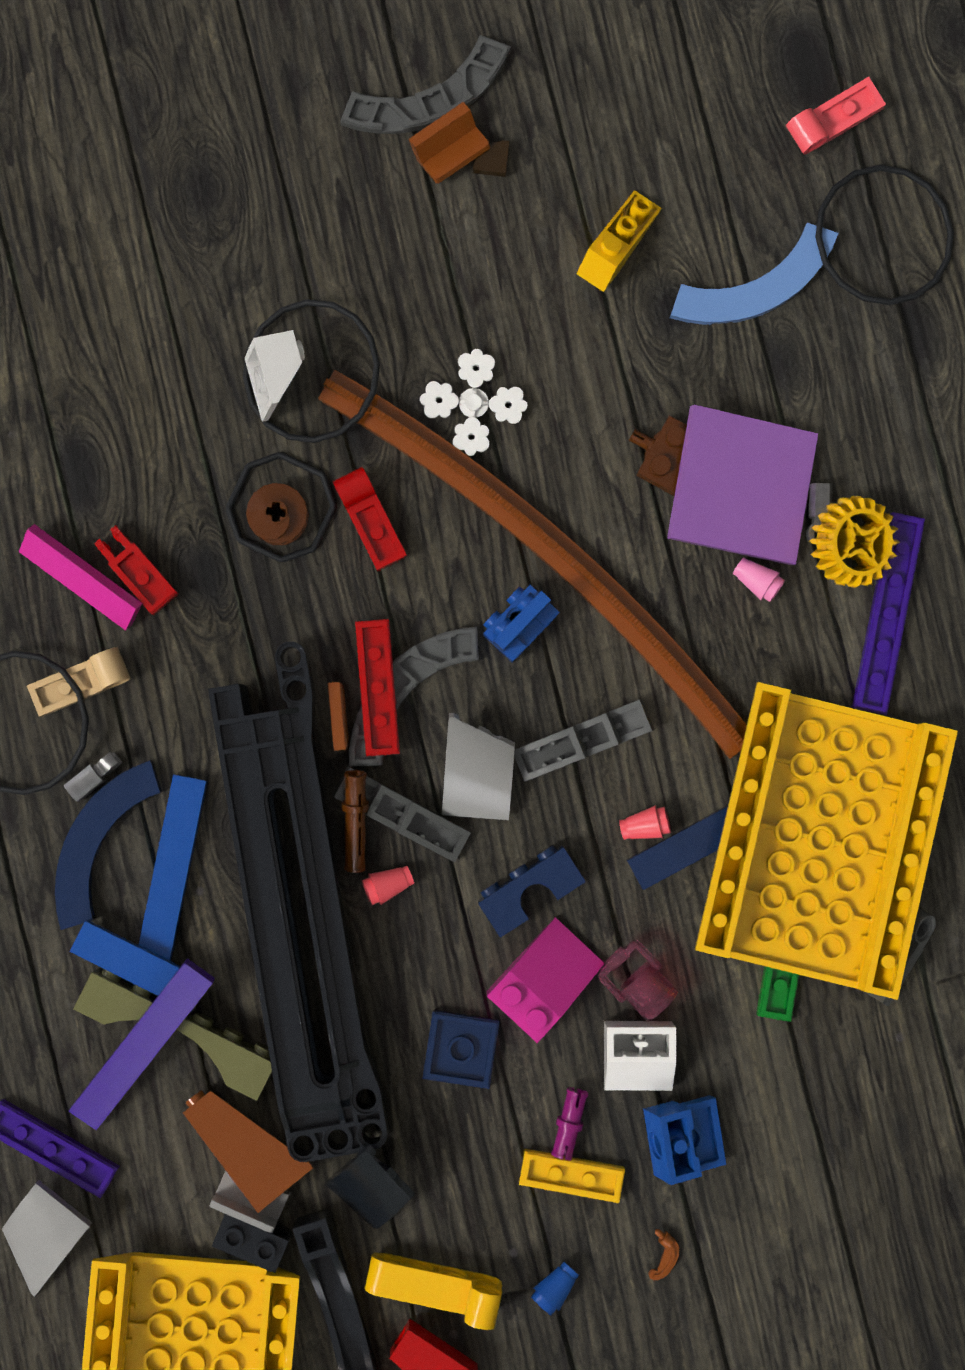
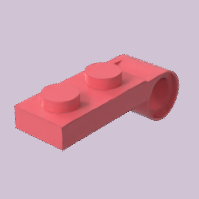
(836, 116)

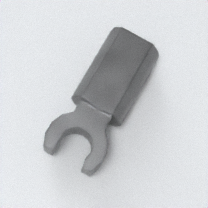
(819, 496)
(92, 777)

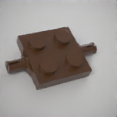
(662, 454)

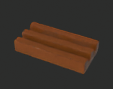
(338, 716)

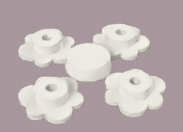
(473, 402)

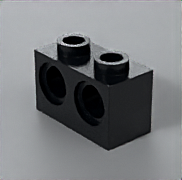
(252, 1243)

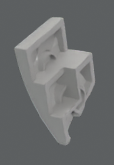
(477, 772)
(43, 1234)

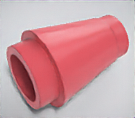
(646, 824)
(386, 884)

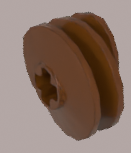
(265, 526)

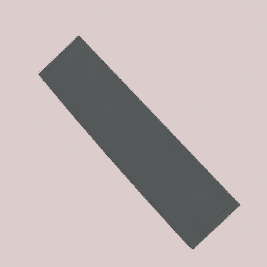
(583, 740)
(410, 818)

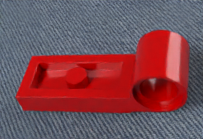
(369, 518)

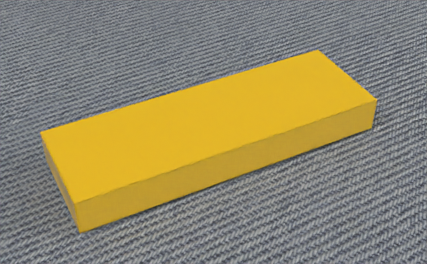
(572, 1176)

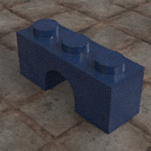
(503, 902)

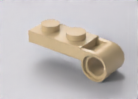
(92, 677)

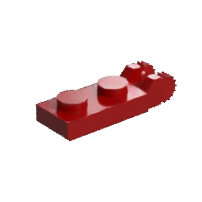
(138, 573)

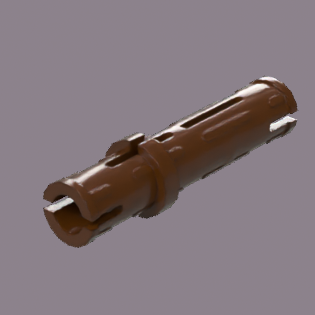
(355, 811)

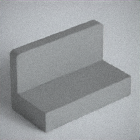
(232, 1202)

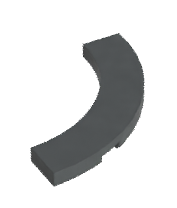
(416, 112)
(413, 668)

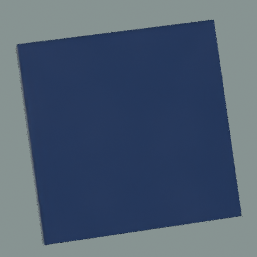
(461, 1049)

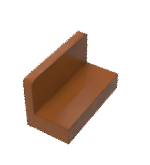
(448, 143)

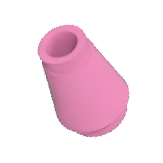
(759, 579)

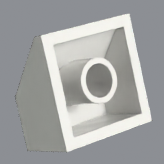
(271, 368)

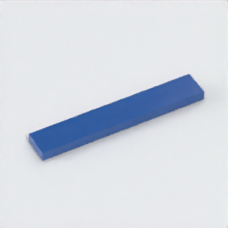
(172, 865)

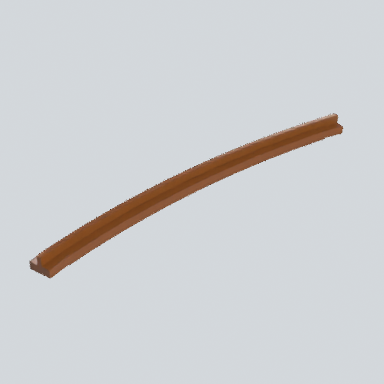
(551, 547)

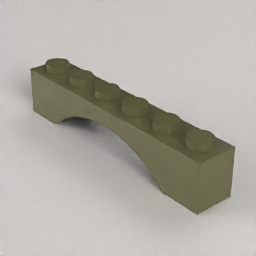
(239, 1062)

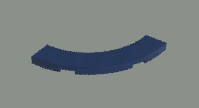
(86, 836)

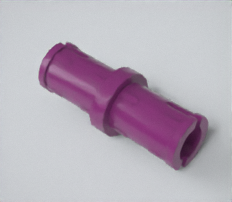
(569, 1123)

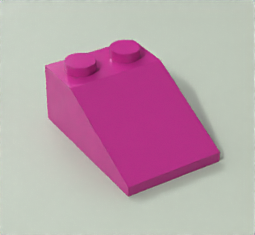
(545, 979)

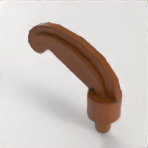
(669, 1255)

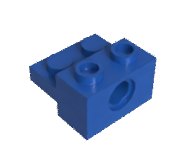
(516, 635)
(684, 1139)

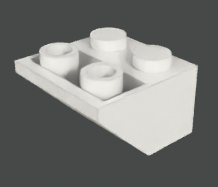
(639, 1055)

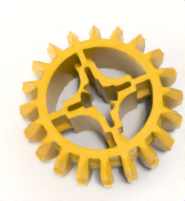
(843, 539)

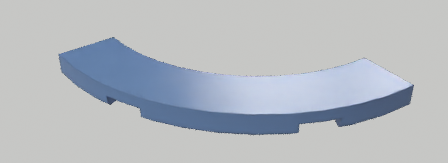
(757, 296)

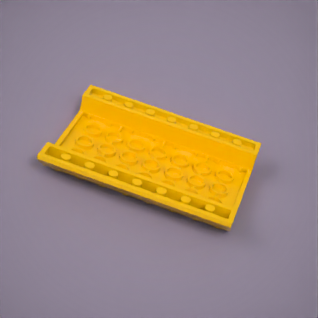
(826, 841)
(188, 1314)

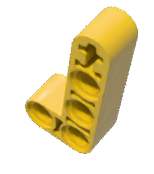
(436, 1287)

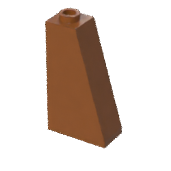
(245, 1149)

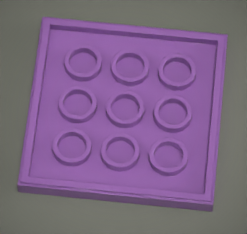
(742, 485)

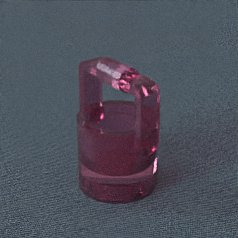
(645, 988)

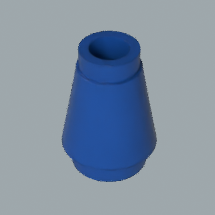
(554, 1289)

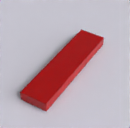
(377, 687)

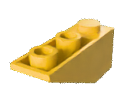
(618, 241)

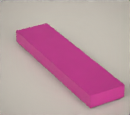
(80, 577)

